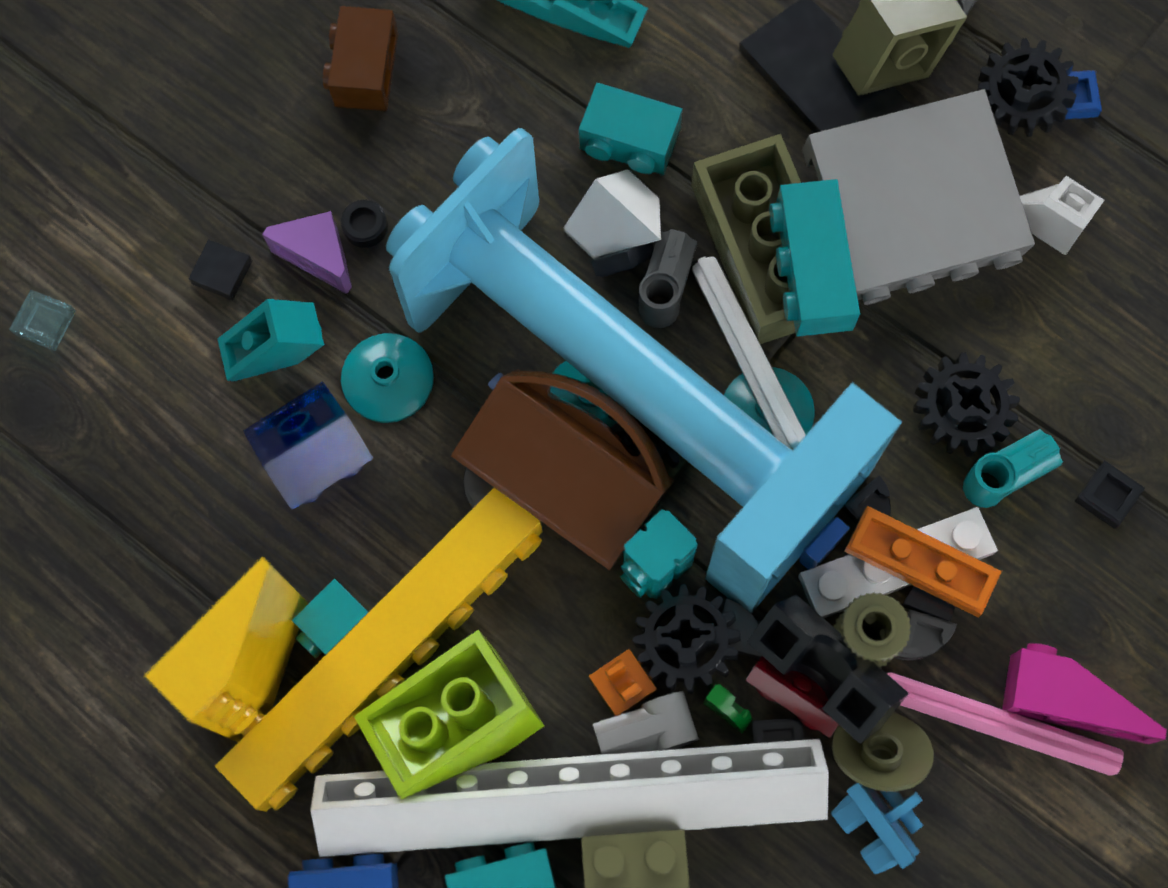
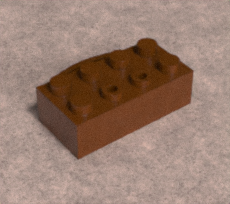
(566, 461)

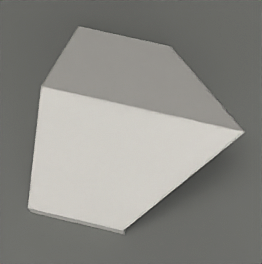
(1060, 212)
(615, 216)

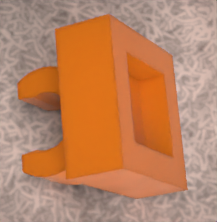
(622, 683)

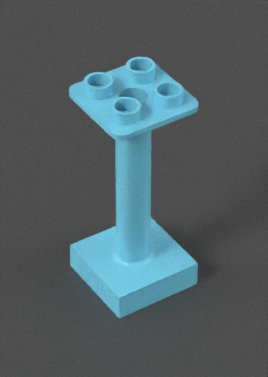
(782, 490)

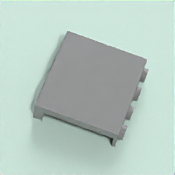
(923, 195)

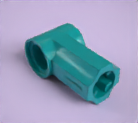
(1012, 468)

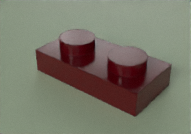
(795, 693)

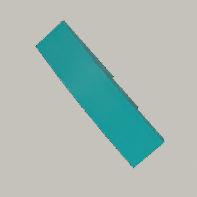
(602, 19)

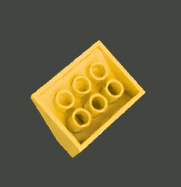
(234, 656)

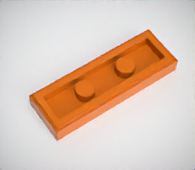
(923, 561)

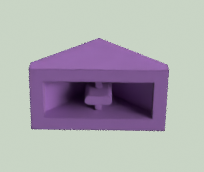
(313, 246)

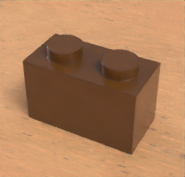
(361, 58)

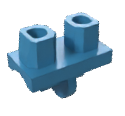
(893, 843)

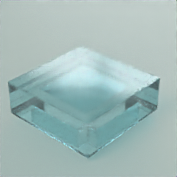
(42, 320)

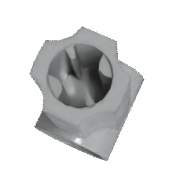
(657, 726)

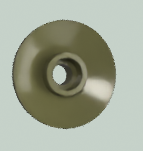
(889, 759)

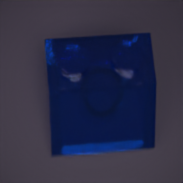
(308, 446)

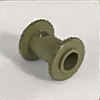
(883, 616)

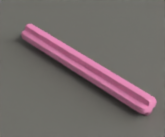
(1010, 726)

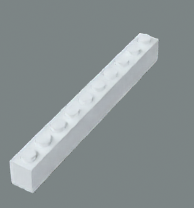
(575, 798)

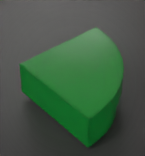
(723, 705)

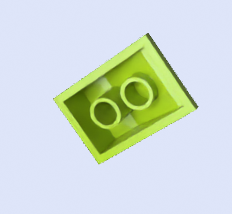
(448, 718)

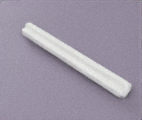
(748, 352)

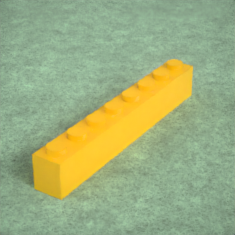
(379, 650)

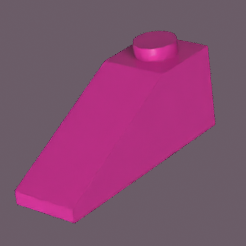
(1068, 695)

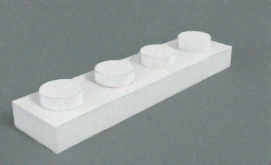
(840, 581)

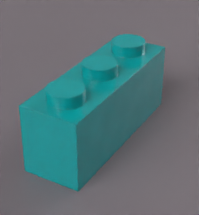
(815, 258)

